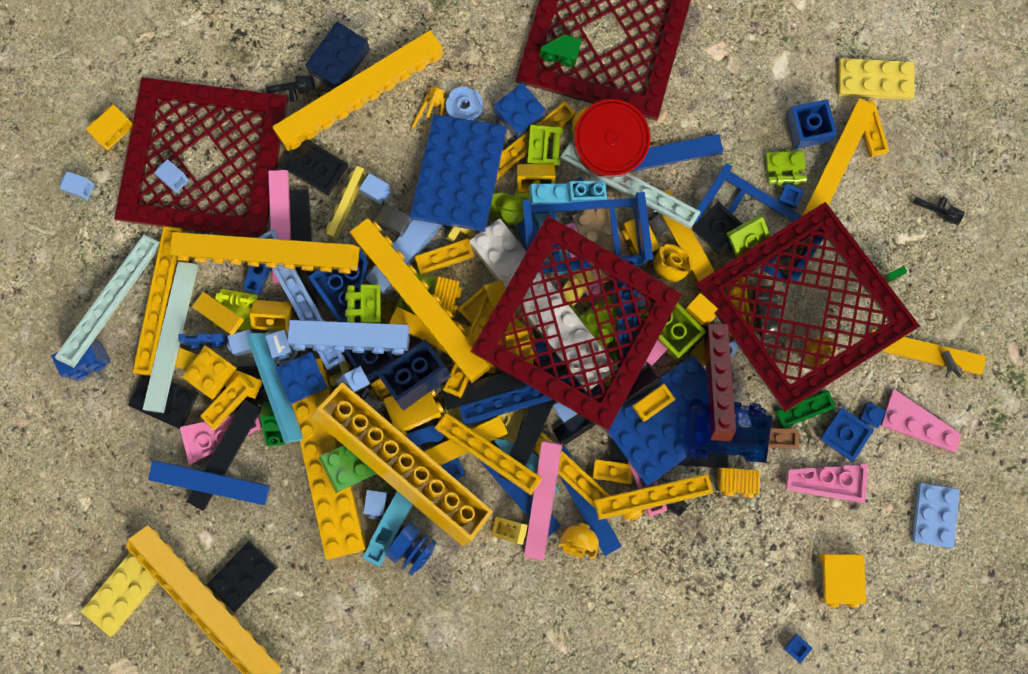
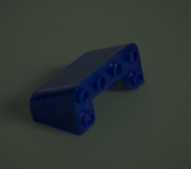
(749, 440)

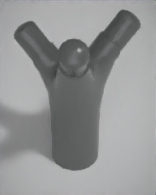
(951, 365)

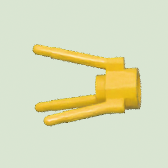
(434, 98)

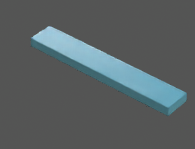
(276, 394)

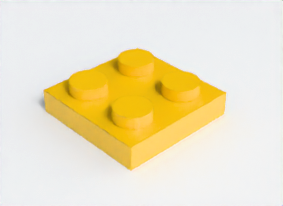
(209, 372)

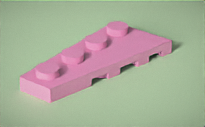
(914, 421)
(202, 440)
(832, 482)

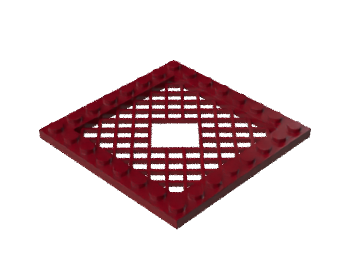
(582, 89)
(140, 140)
(664, 300)
(891, 307)

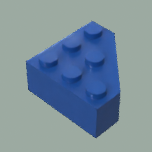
(333, 286)

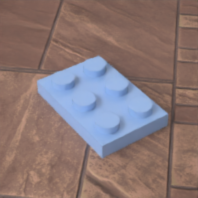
(935, 515)

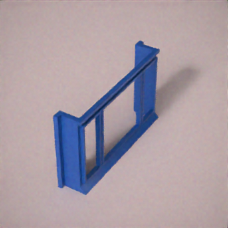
(747, 188)
(641, 224)

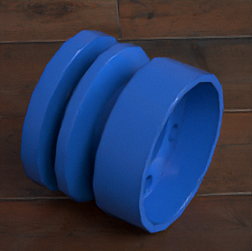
(411, 548)

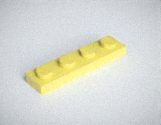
(348, 196)

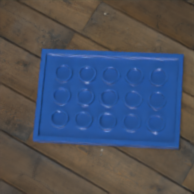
(459, 173)
(660, 441)

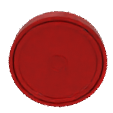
(611, 138)

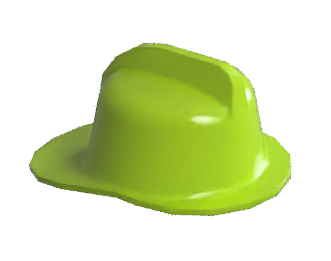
(507, 208)

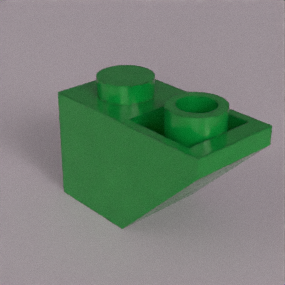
(562, 50)
(270, 427)

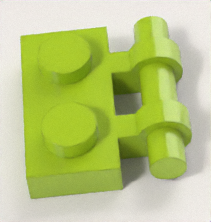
(785, 162)
(370, 304)

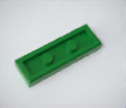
(806, 409)

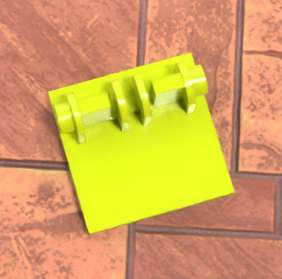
(239, 303)

